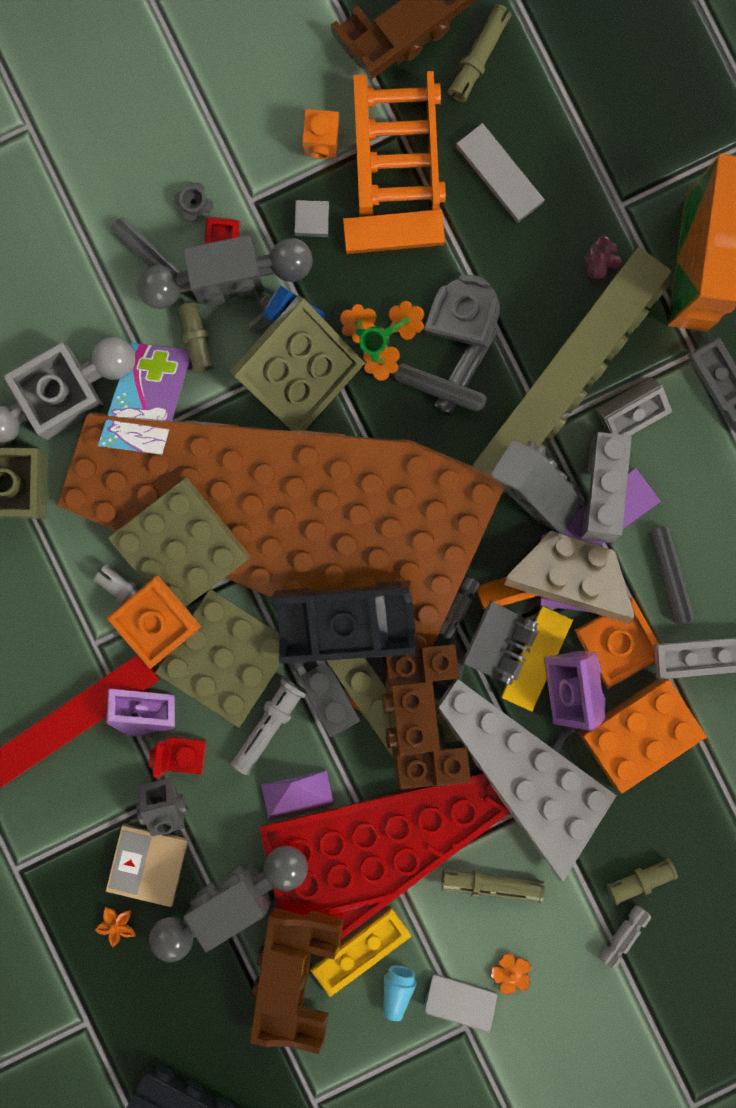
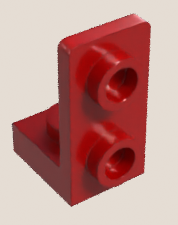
(178, 755)

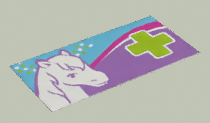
(146, 393)

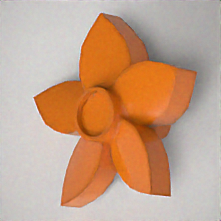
(115, 925)

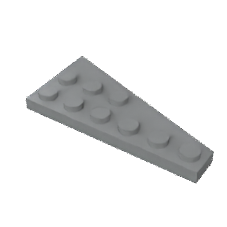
(538, 786)

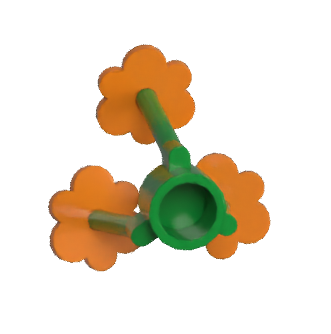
(375, 339)

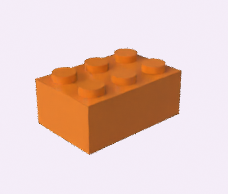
(643, 734)

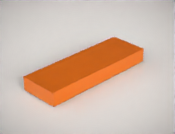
(394, 231)

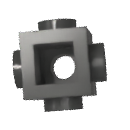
(161, 807)

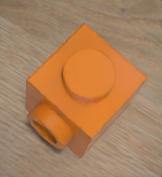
(321, 134)

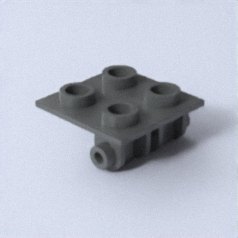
(499, 643)

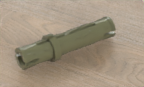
(473, 64)
(489, 885)

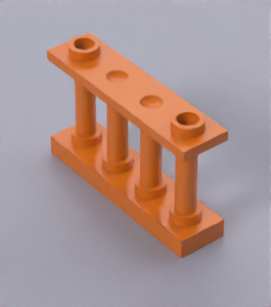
(368, 129)

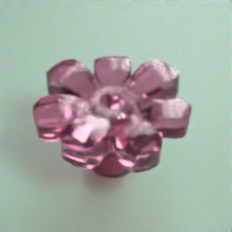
(601, 258)

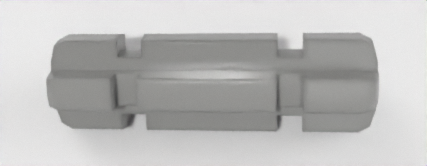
(625, 936)

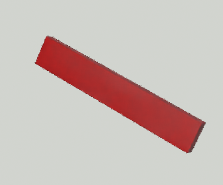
(70, 719)

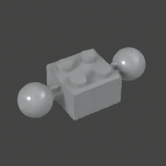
(58, 391)

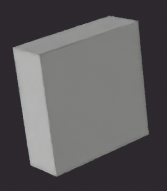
(311, 218)

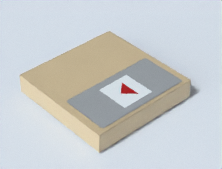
(147, 865)

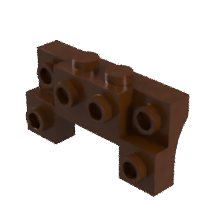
(396, 33)
(414, 721)
(283, 977)

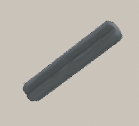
(141, 245)
(464, 371)
(440, 388)
(672, 574)

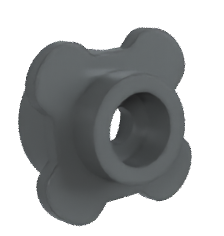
(184, 199)

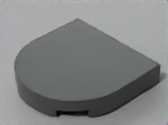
(464, 311)

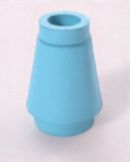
(398, 990)

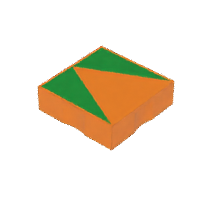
(707, 250)

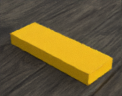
(532, 676)
(361, 951)

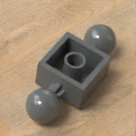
(224, 271)
(230, 906)

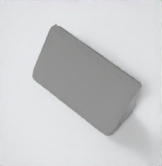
(635, 408)
(460, 1003)

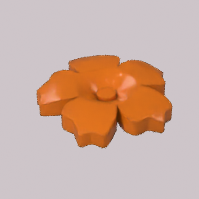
(511, 974)

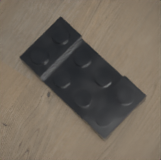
(345, 622)

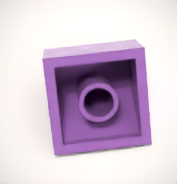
(576, 689)

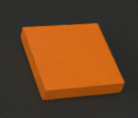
(154, 622)
(619, 646)

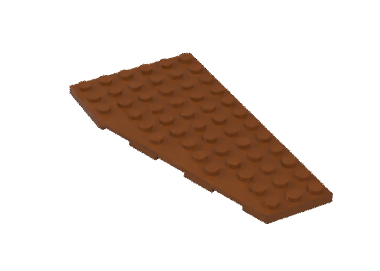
(304, 505)

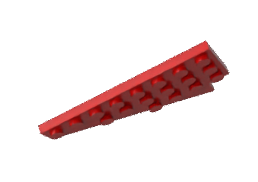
(380, 846)

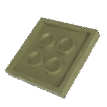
(297, 366)
(180, 543)
(225, 660)

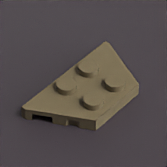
(574, 575)

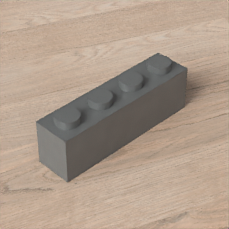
(537, 485)

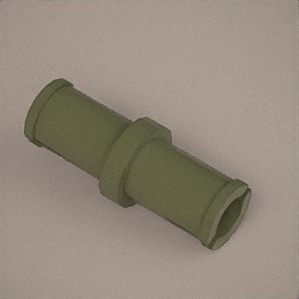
(195, 337)
(642, 881)

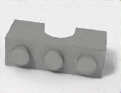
(607, 495)

